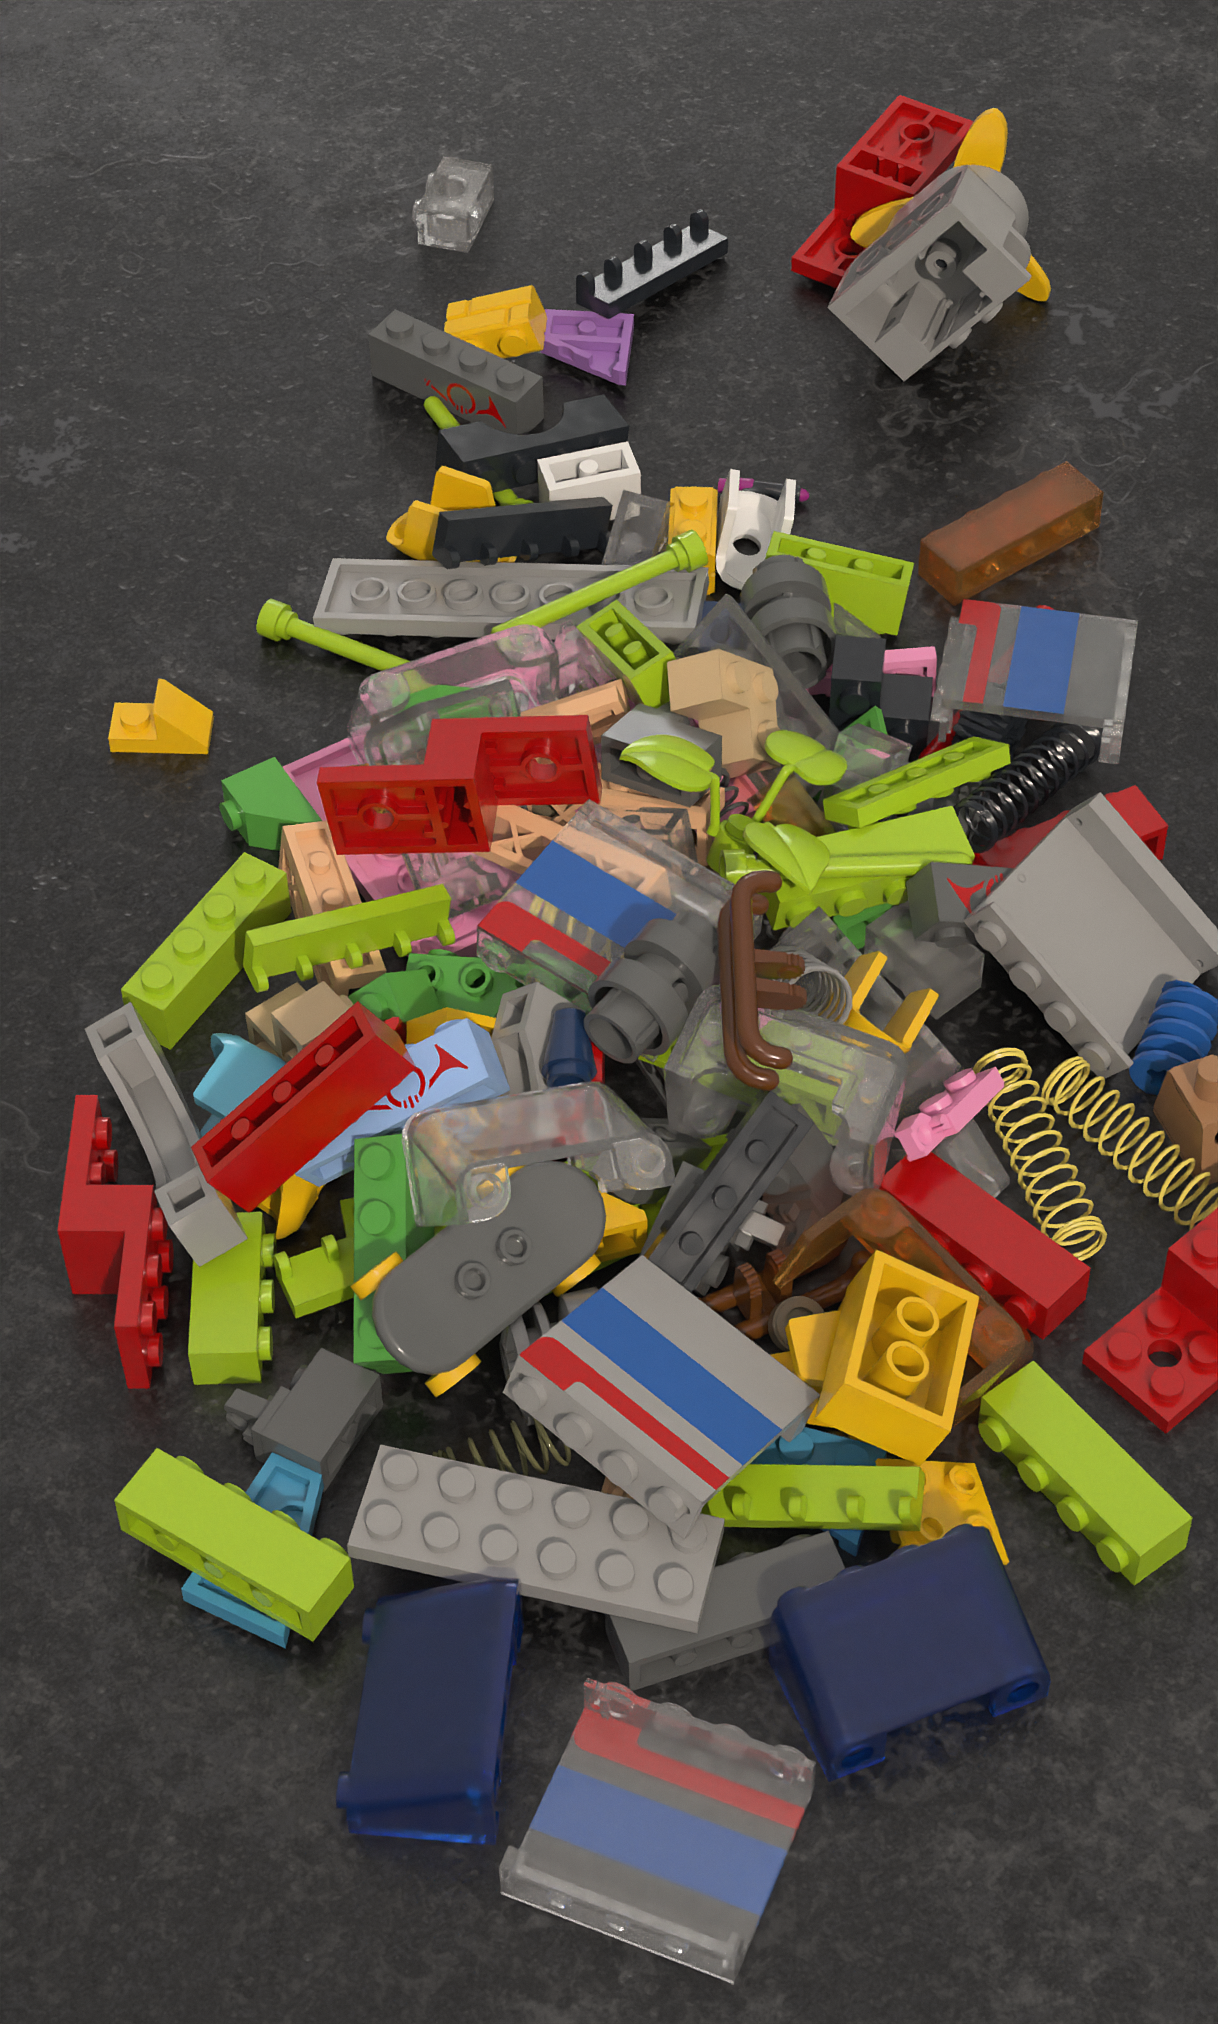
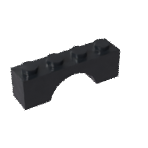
(512, 459)

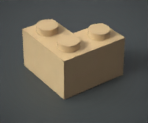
(731, 700)
(294, 1018)

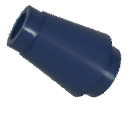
(569, 1050)

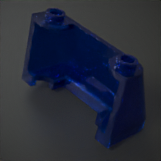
(434, 1712)

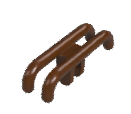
(746, 983)
(758, 1295)

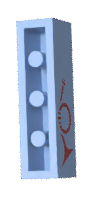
(450, 1069)

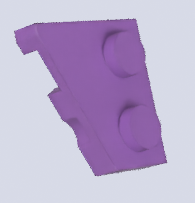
(591, 342)

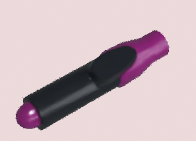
(766, 488)

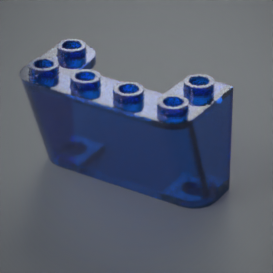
(903, 1645)

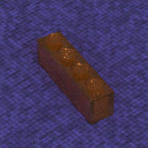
(1010, 533)

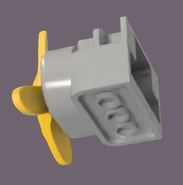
(941, 257)

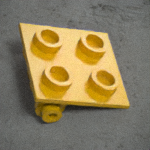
(950, 1499)

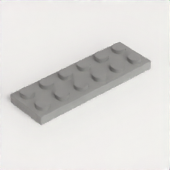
(553, 1536)

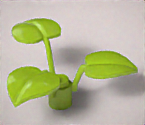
(786, 846)

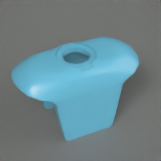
(233, 1077)

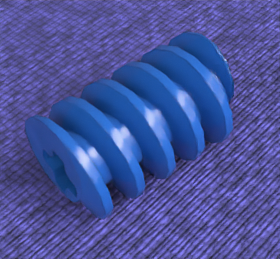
(1176, 1033)

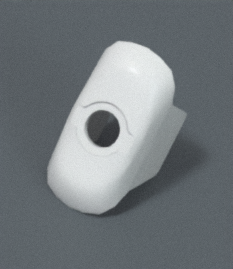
(753, 518)

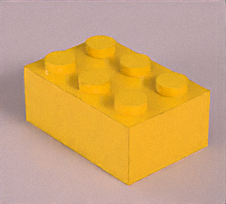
(898, 1358)

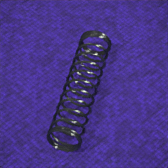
(1050, 735)

